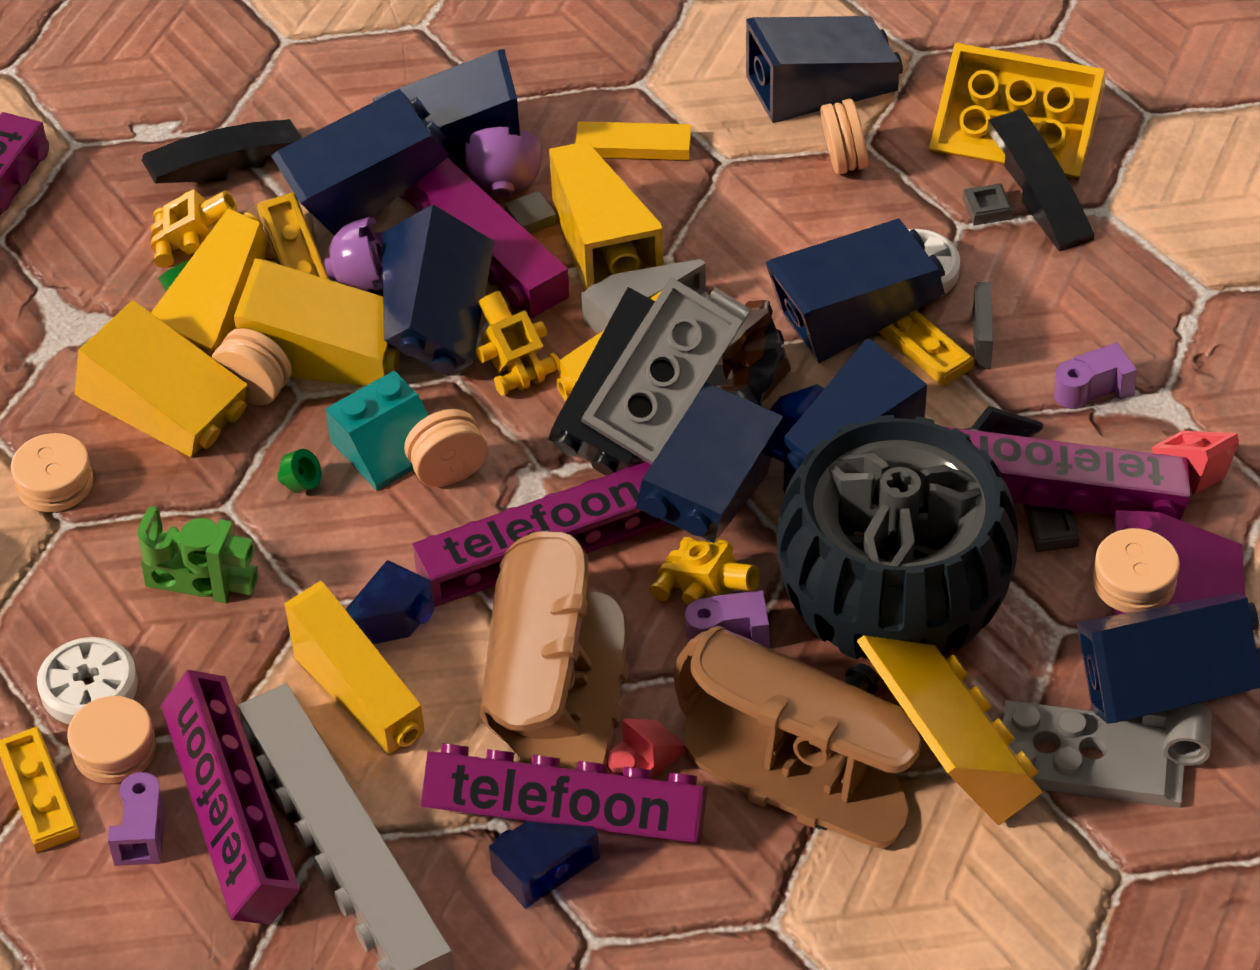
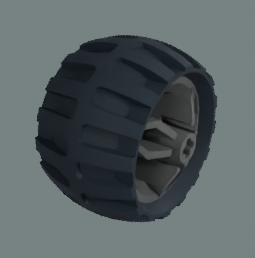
(904, 490)

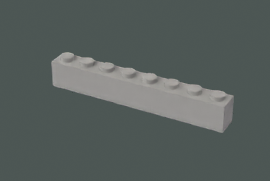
(341, 835)

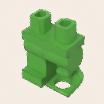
(198, 560)

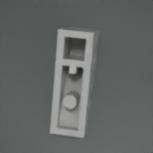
(603, 297)

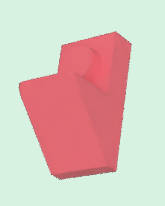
(1206, 452)
(644, 746)

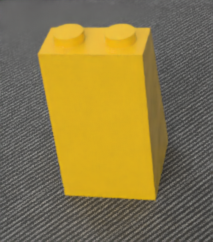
(601, 216)
(319, 324)
(158, 381)

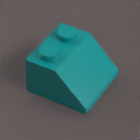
(373, 428)

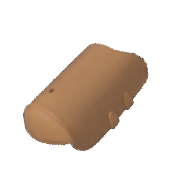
(553, 655)
(795, 736)

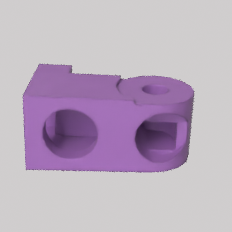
(1093, 376)
(737, 612)
(142, 826)

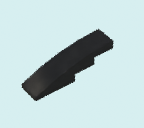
(213, 153)
(1041, 178)

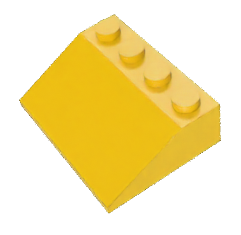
(988, 83)
(956, 724)

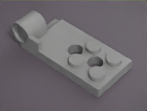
(688, 335)
(1140, 757)

